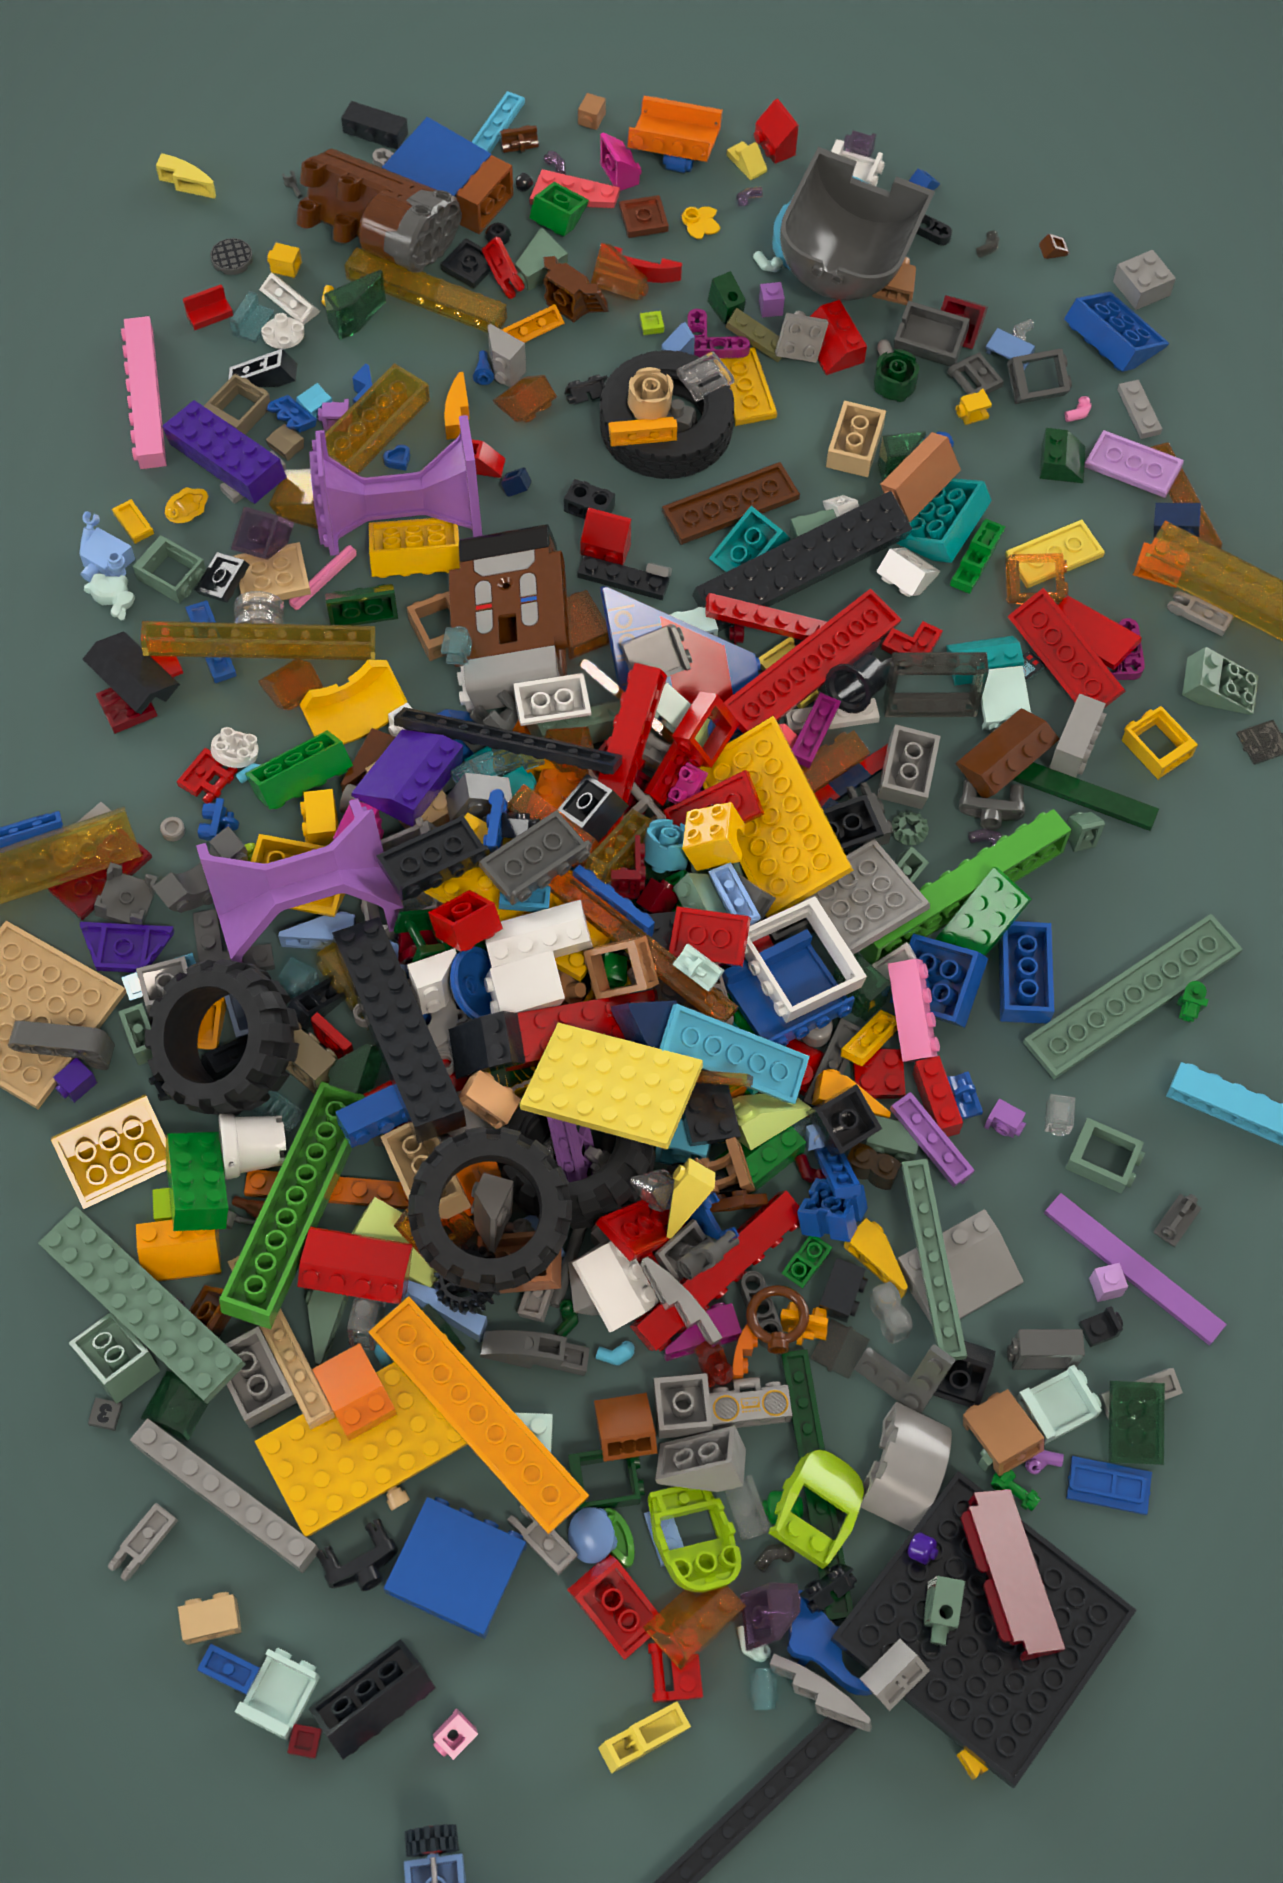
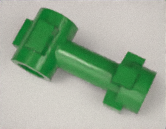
(1006, 1481)

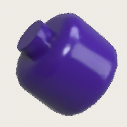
(922, 1548)

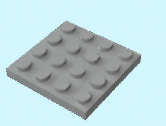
(870, 898)

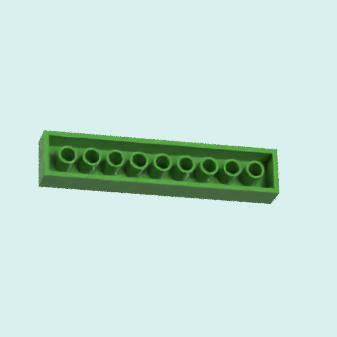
(1014, 855)
(291, 1208)

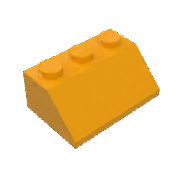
(177, 1253)

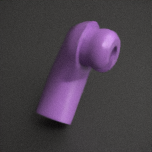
(1043, 1459)

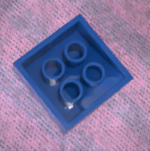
(952, 977)

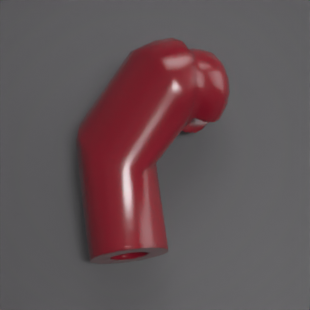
(806, 1172)

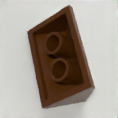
(208, 1310)

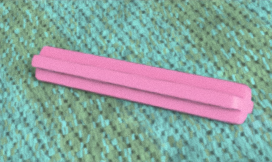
(325, 575)

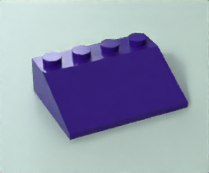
(410, 774)

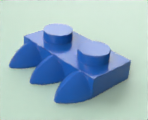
(293, 413)

